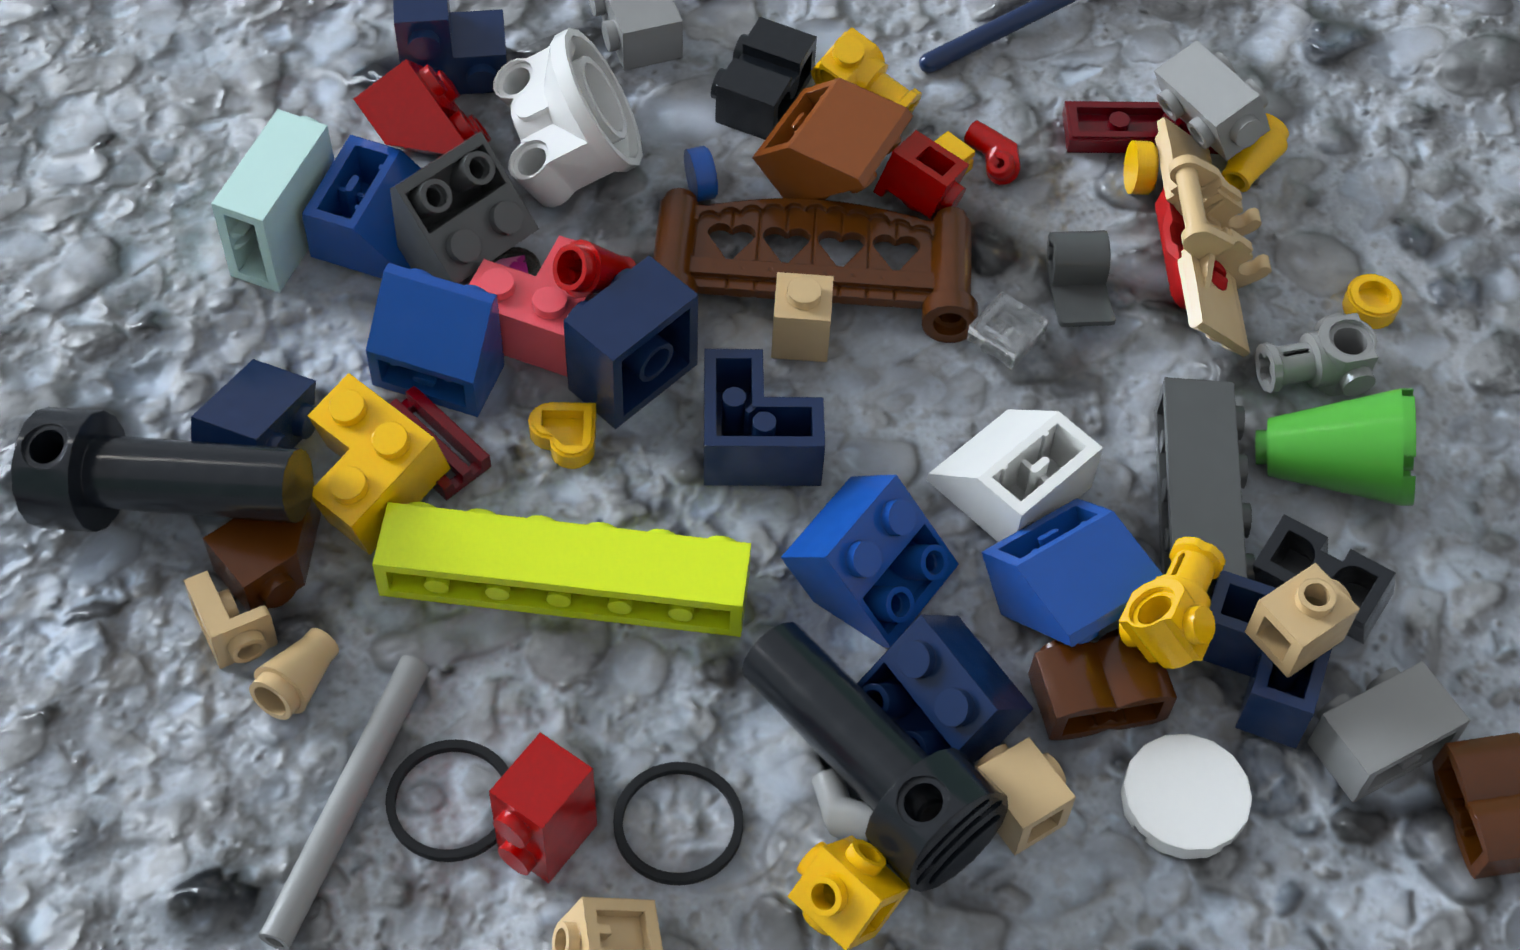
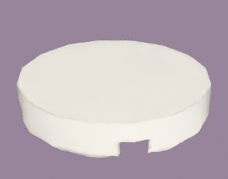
(1186, 796)

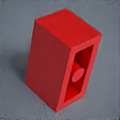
(543, 808)

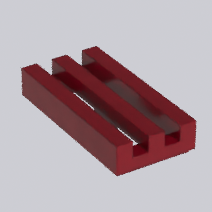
(453, 434)

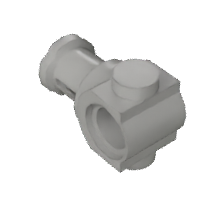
(1332, 359)

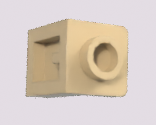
(228, 633)
(609, 925)

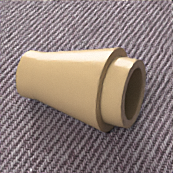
(291, 677)

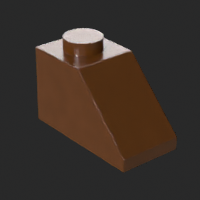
(263, 558)

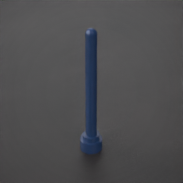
(988, 33)

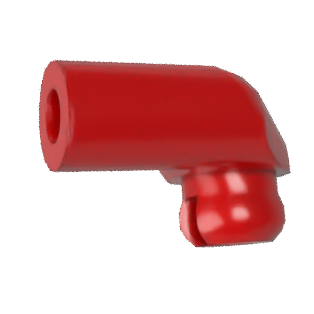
(1000, 152)

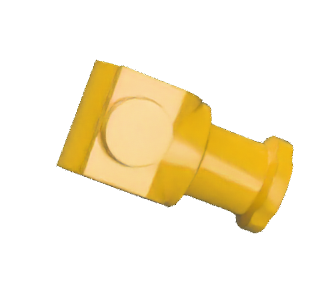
(863, 64)
(1172, 613)

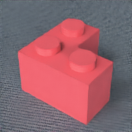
(530, 310)

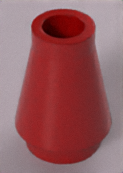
(587, 268)

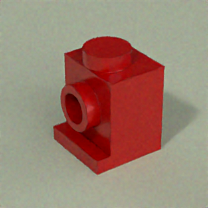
(923, 175)

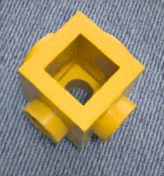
(847, 890)

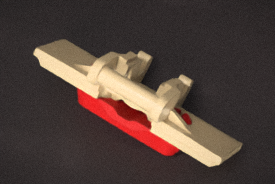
(1205, 239)

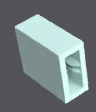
(265, 199)

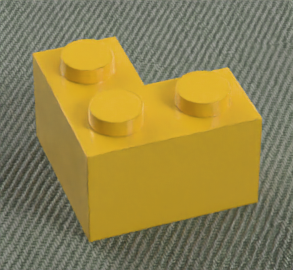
(380, 460)

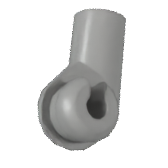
(840, 812)

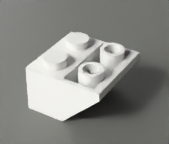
(1018, 470)

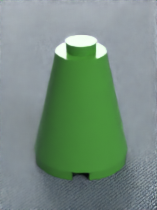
(1347, 446)

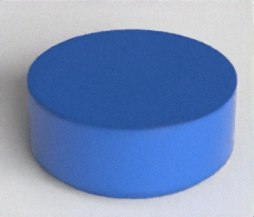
(701, 173)

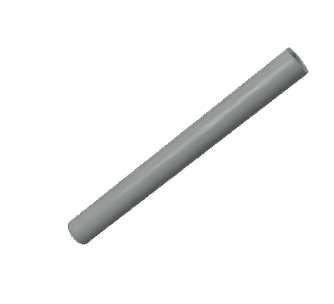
(344, 804)

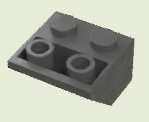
(459, 212)

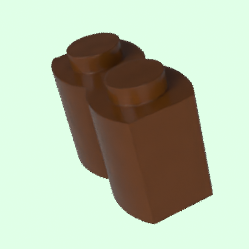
(1098, 687)
(1482, 796)

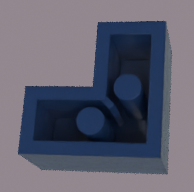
(461, 44)
(756, 436)
(1272, 703)

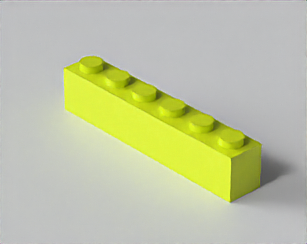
(563, 568)

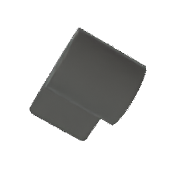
(1078, 277)

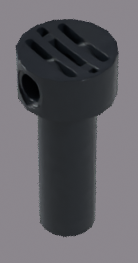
(81, 470)
(926, 809)

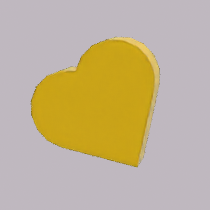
(566, 431)

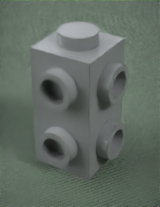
(1212, 100)

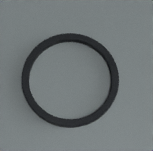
(406, 766)
(671, 769)

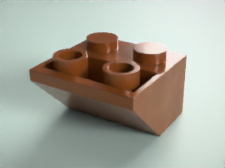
(831, 141)

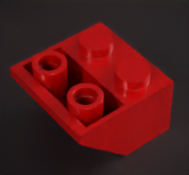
(417, 110)

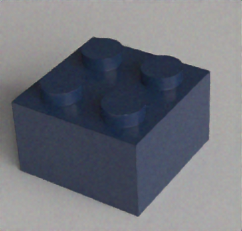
(631, 340)

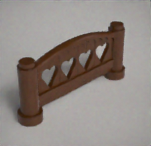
(931, 280)

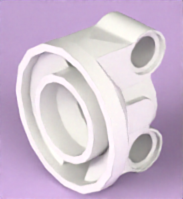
(568, 119)

